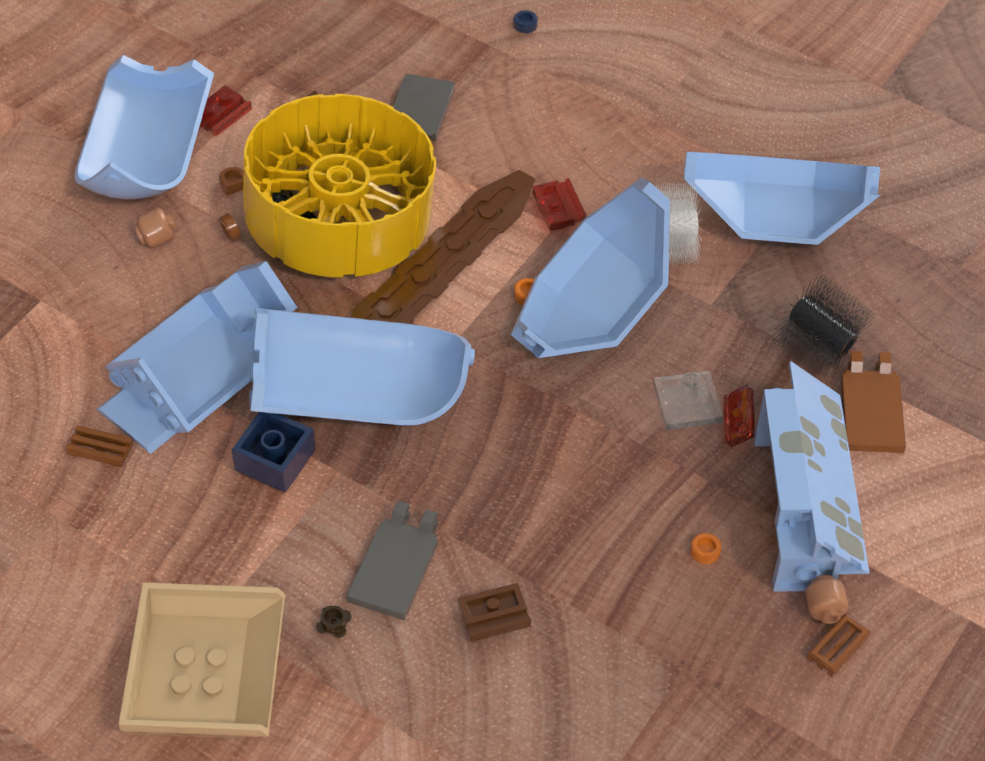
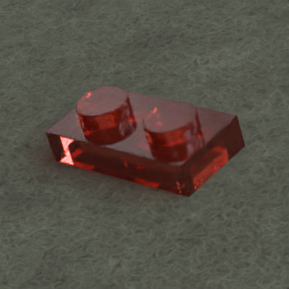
(739, 415)

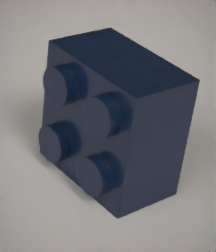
(274, 450)

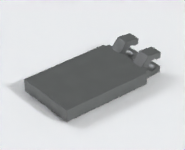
(425, 101)
(395, 563)

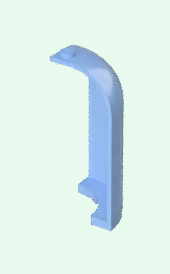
(143, 129)
(355, 368)

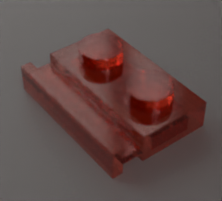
(223, 110)
(558, 204)

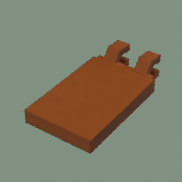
(873, 406)

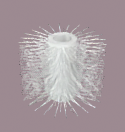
(682, 223)

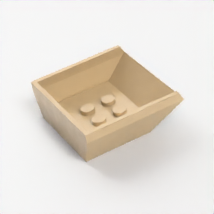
(203, 661)

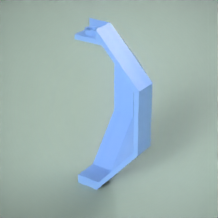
(781, 196)
(600, 277)

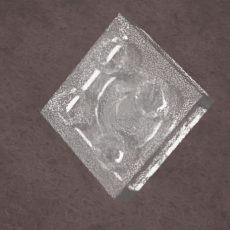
(687, 400)

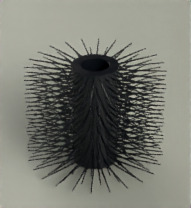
(823, 326)

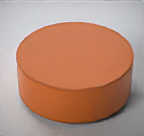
(522, 289)
(706, 548)

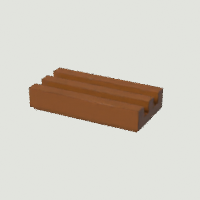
(102, 442)
(824, 662)

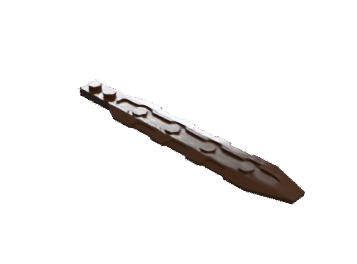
(448, 251)

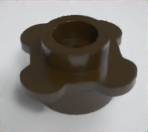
(330, 614)

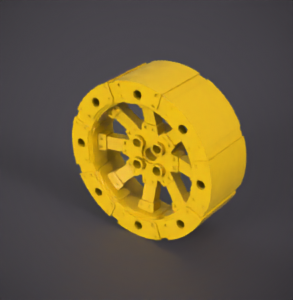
(338, 142)

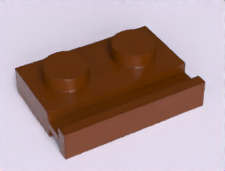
(494, 612)

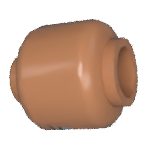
(155, 227)
(826, 599)

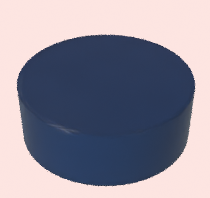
(525, 21)

